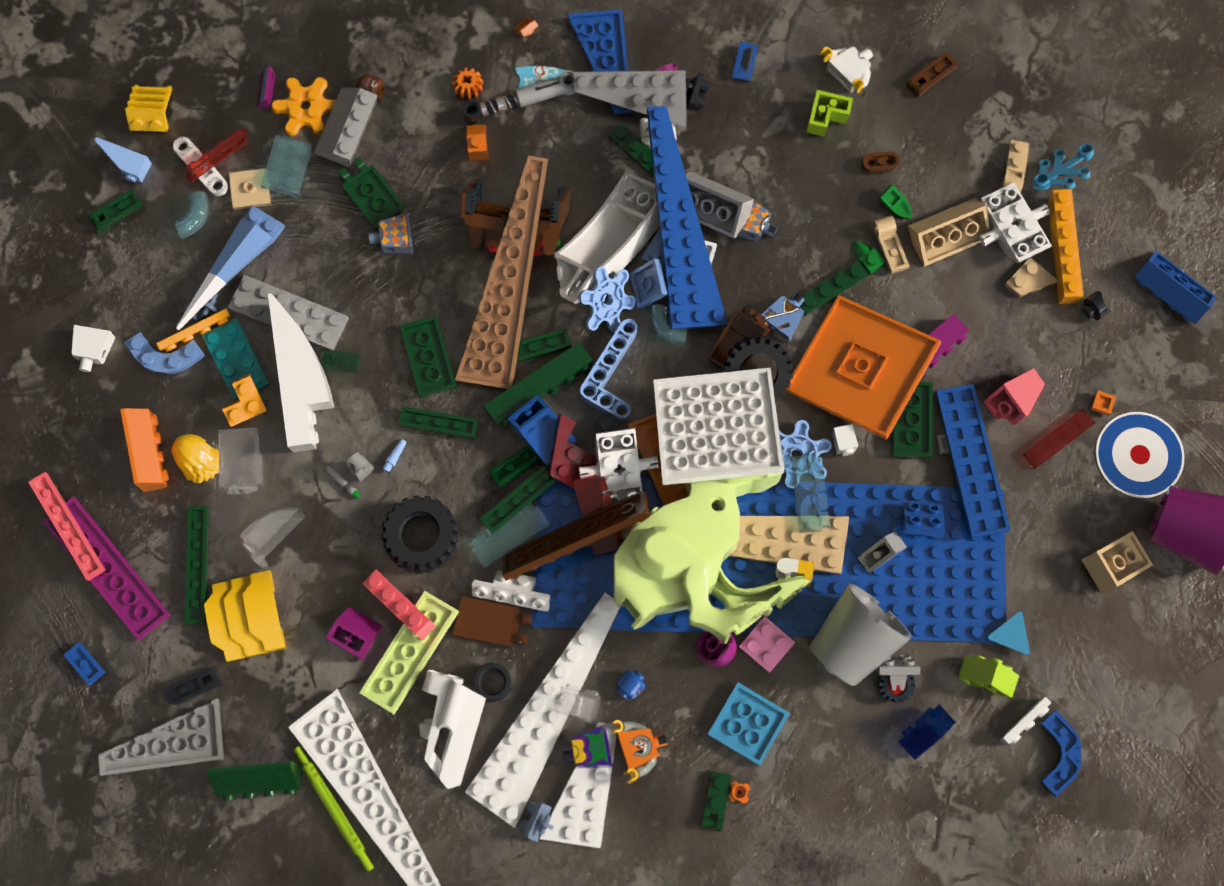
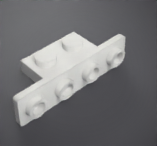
(514, 592)

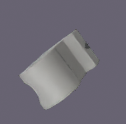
(359, 466)

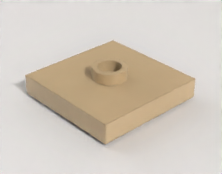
(247, 189)

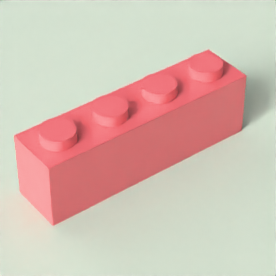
(399, 604)

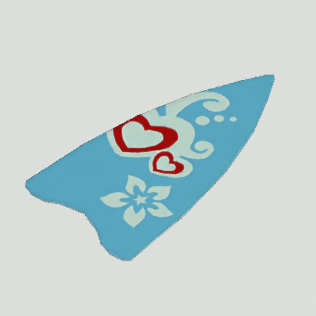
(534, 74)

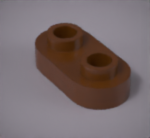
(880, 160)

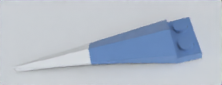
(247, 241)

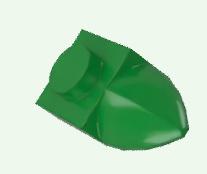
(896, 202)
(868, 257)

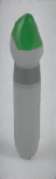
(342, 482)

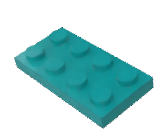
(234, 355)

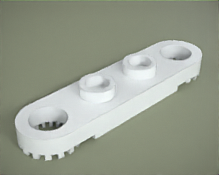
(193, 154)

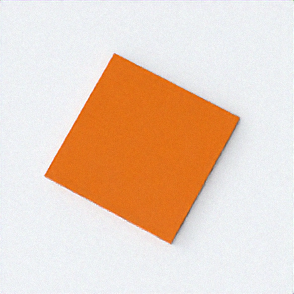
(862, 366)

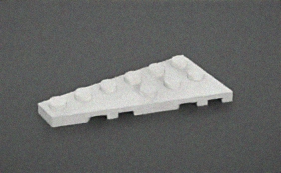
(583, 804)

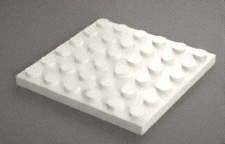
(717, 426)

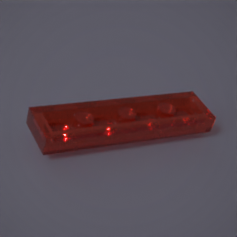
(216, 155)
(1059, 438)

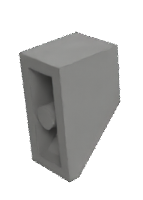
(882, 552)

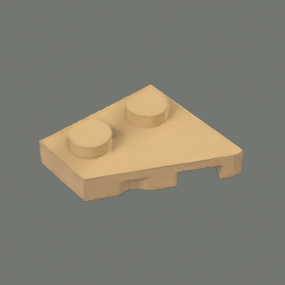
(1030, 278)

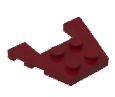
(567, 457)

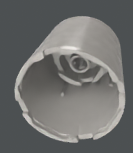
(857, 636)

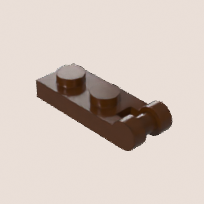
(932, 73)

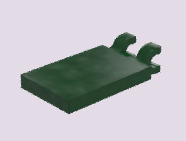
(371, 193)

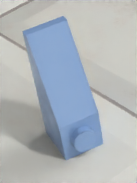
(130, 163)

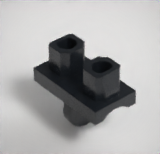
(693, 87)

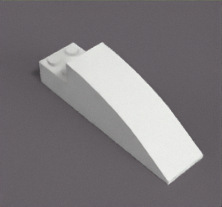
(300, 380)

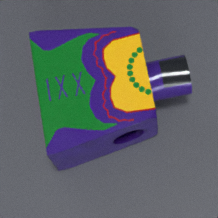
(590, 749)

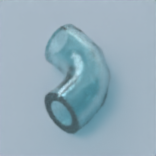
(196, 217)
(661, 324)

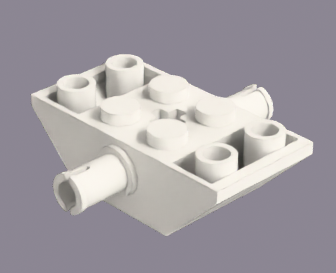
(1014, 224)
(615, 449)

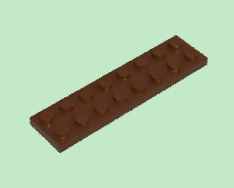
(575, 535)

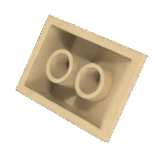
(1117, 562)

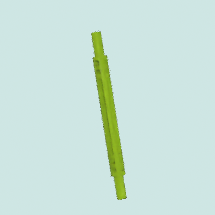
(333, 809)

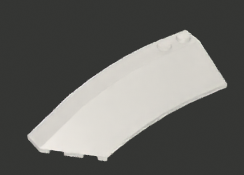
(610, 237)

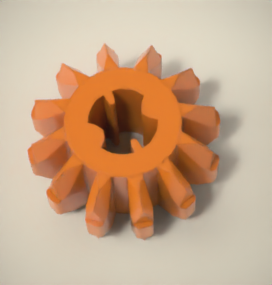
(467, 83)

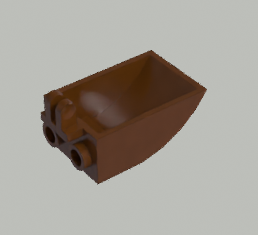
(741, 325)

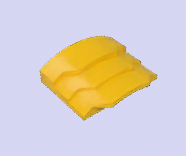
(244, 617)

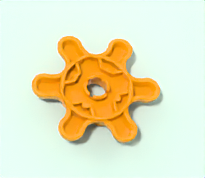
(304, 117)

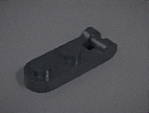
(192, 687)

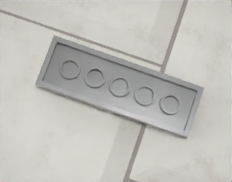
(318, 323)

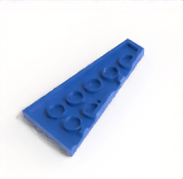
(602, 42)

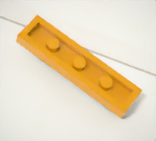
(187, 334)

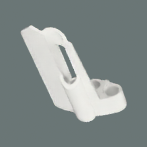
(458, 711)

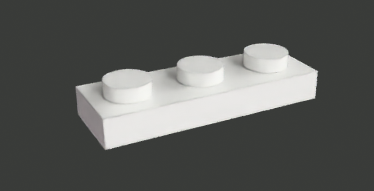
(1025, 722)

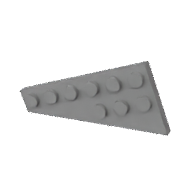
(637, 90)
(179, 742)

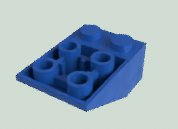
(536, 427)

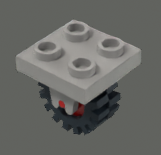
(897, 677)

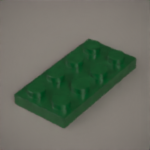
(428, 357)
(915, 426)

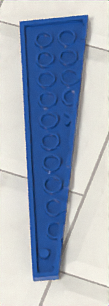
(687, 267)

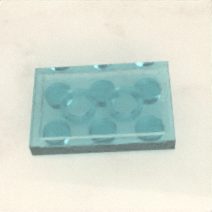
(286, 166)

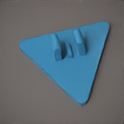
(1012, 634)

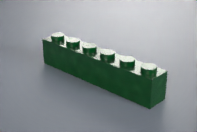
(542, 382)

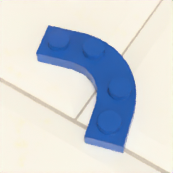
(1070, 753)

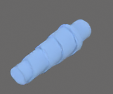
(394, 456)

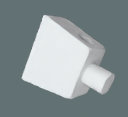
(91, 346)

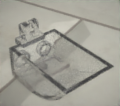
(240, 461)
(269, 531)

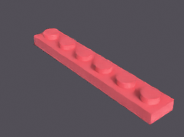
(67, 526)

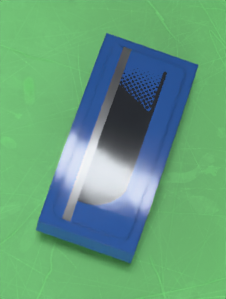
(745, 61)

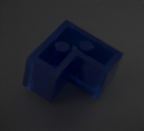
(928, 730)

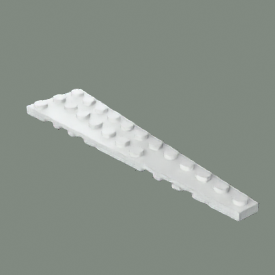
(521, 755)
(348, 764)

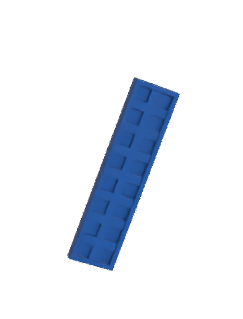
(972, 461)

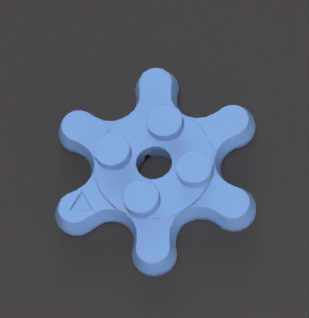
(615, 304)
(801, 442)

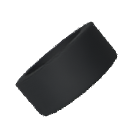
(495, 667)

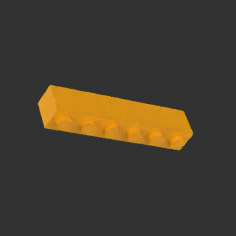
(1065, 246)

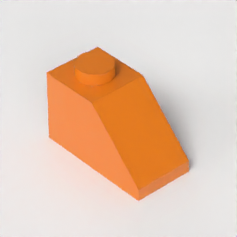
(477, 142)

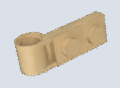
(1016, 164)
(890, 245)

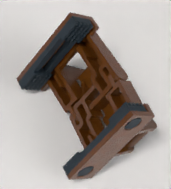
(488, 220)

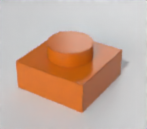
(525, 27)
(1103, 403)

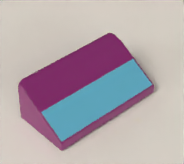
(266, 88)

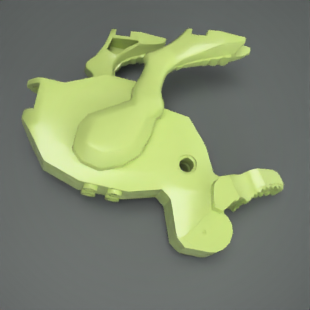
(677, 560)

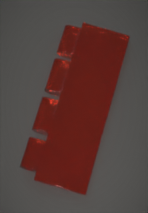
(590, 500)

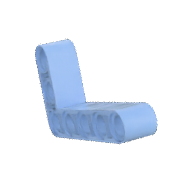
(607, 370)

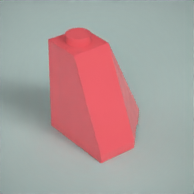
(1015, 398)

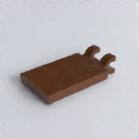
(490, 622)

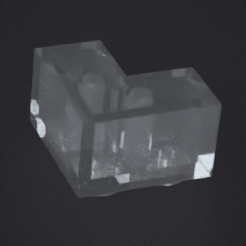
(579, 704)

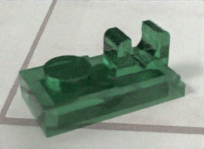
(340, 361)

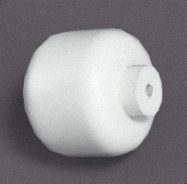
(425, 728)

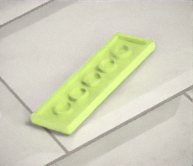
(407, 656)

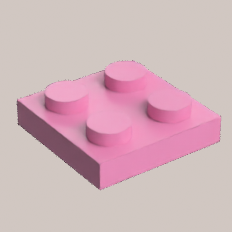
(766, 644)

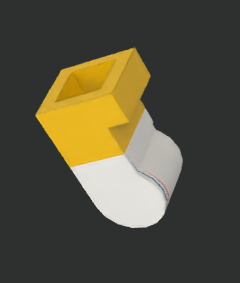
(794, 568)

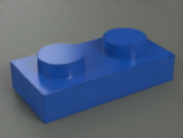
(84, 663)

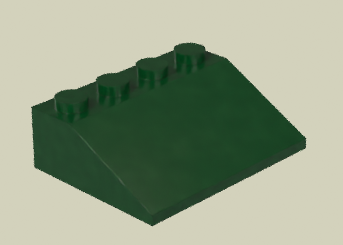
(255, 779)

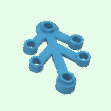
(1043, 180)

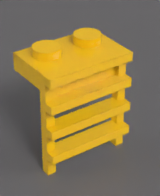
(148, 108)

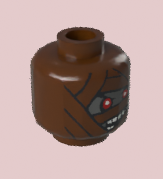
(372, 84)

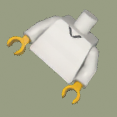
(849, 66)

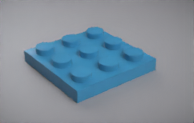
(748, 724)

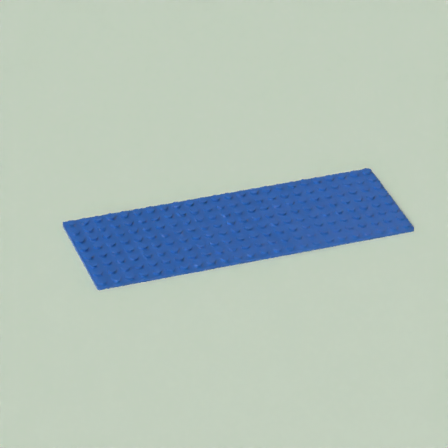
(935, 586)

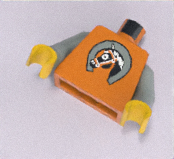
(638, 747)

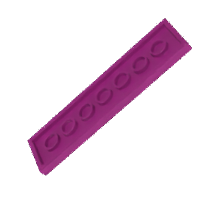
(120, 582)

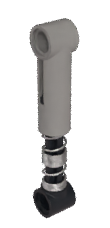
(522, 97)

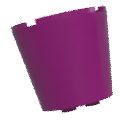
(1191, 527)

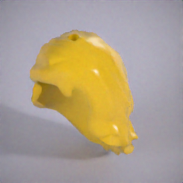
(195, 458)

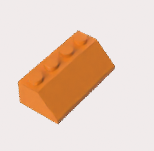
(144, 449)

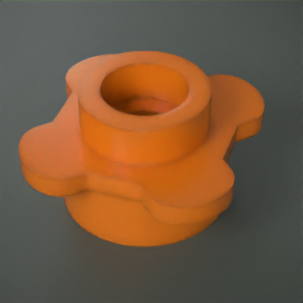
(744, 788)

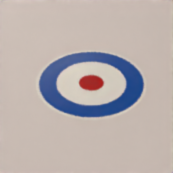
(1140, 454)

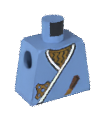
(785, 315)

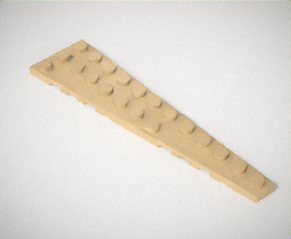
(778, 537)

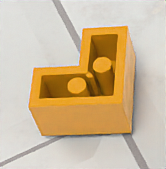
(249, 402)

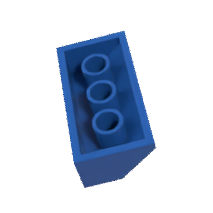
(1175, 288)

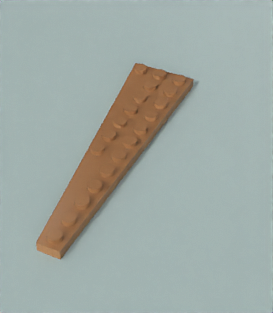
(496, 332)

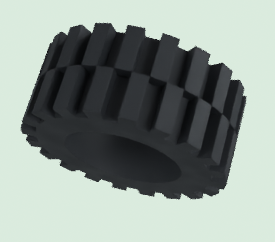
(766, 346)

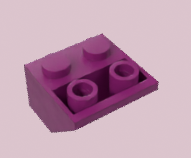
(354, 633)

